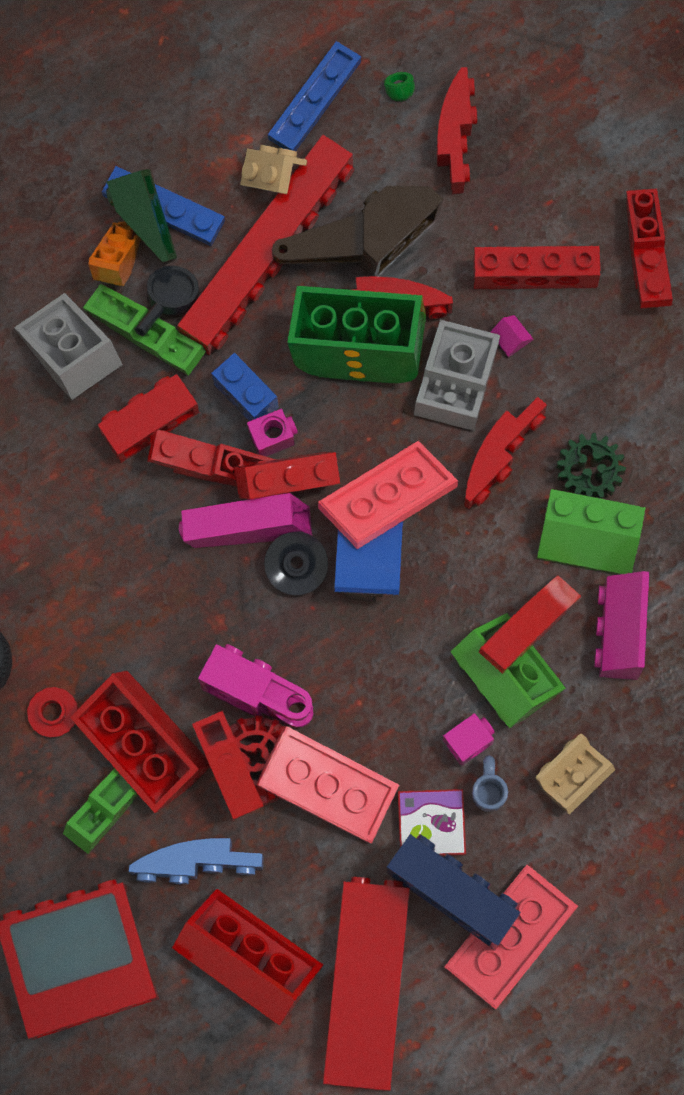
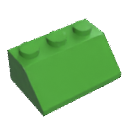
(591, 532)
(520, 689)

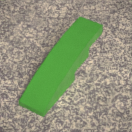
(161, 340)

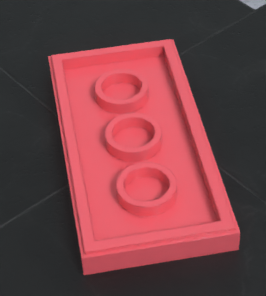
(387, 494)
(327, 784)
(496, 972)

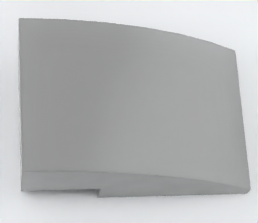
(456, 375)

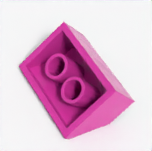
(622, 626)

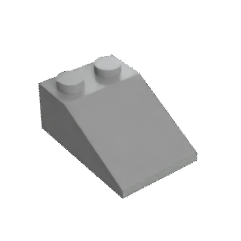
(69, 346)

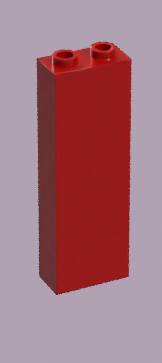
(366, 984)

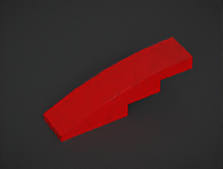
(529, 624)

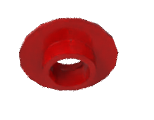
(56, 727)

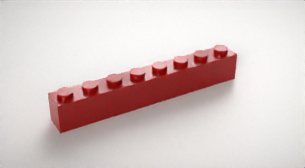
(252, 262)

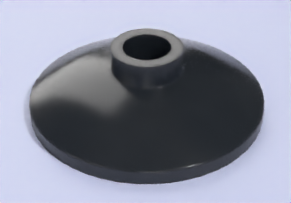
(291, 579)

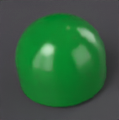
(400, 91)

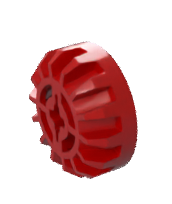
(270, 731)

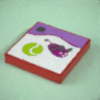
(435, 816)

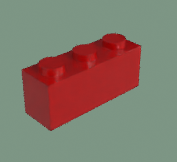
(161, 408)
(287, 475)

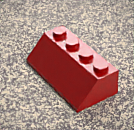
(140, 740)
(247, 956)

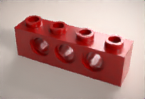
(536, 267)

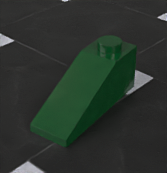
(141, 209)

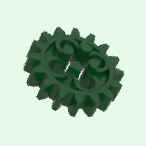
(599, 451)

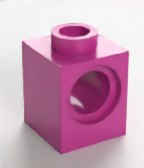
(268, 446)
(469, 738)

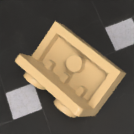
(268, 169)
(574, 774)

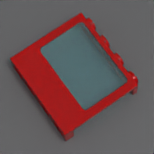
(76, 960)

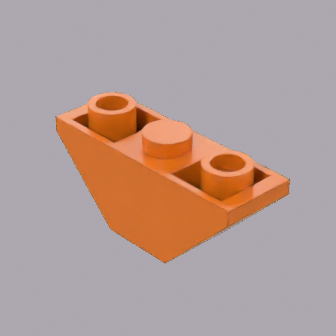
(115, 255)

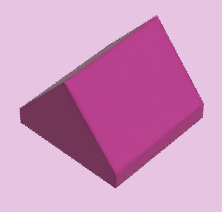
(512, 334)

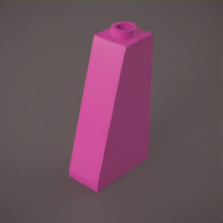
(245, 521)

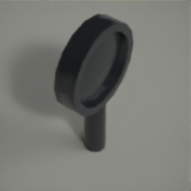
(170, 292)

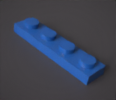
(314, 97)
(183, 213)

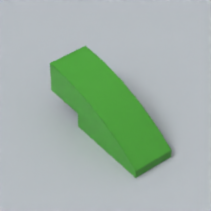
(100, 811)

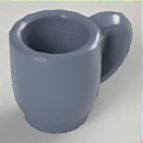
(489, 790)

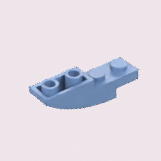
(182, 860)

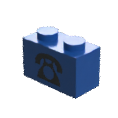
(244, 388)

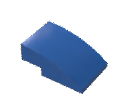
(372, 567)

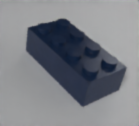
(453, 891)

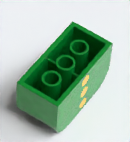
(357, 334)

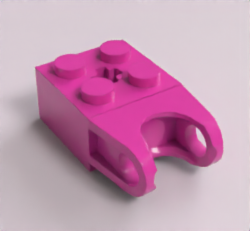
(253, 687)

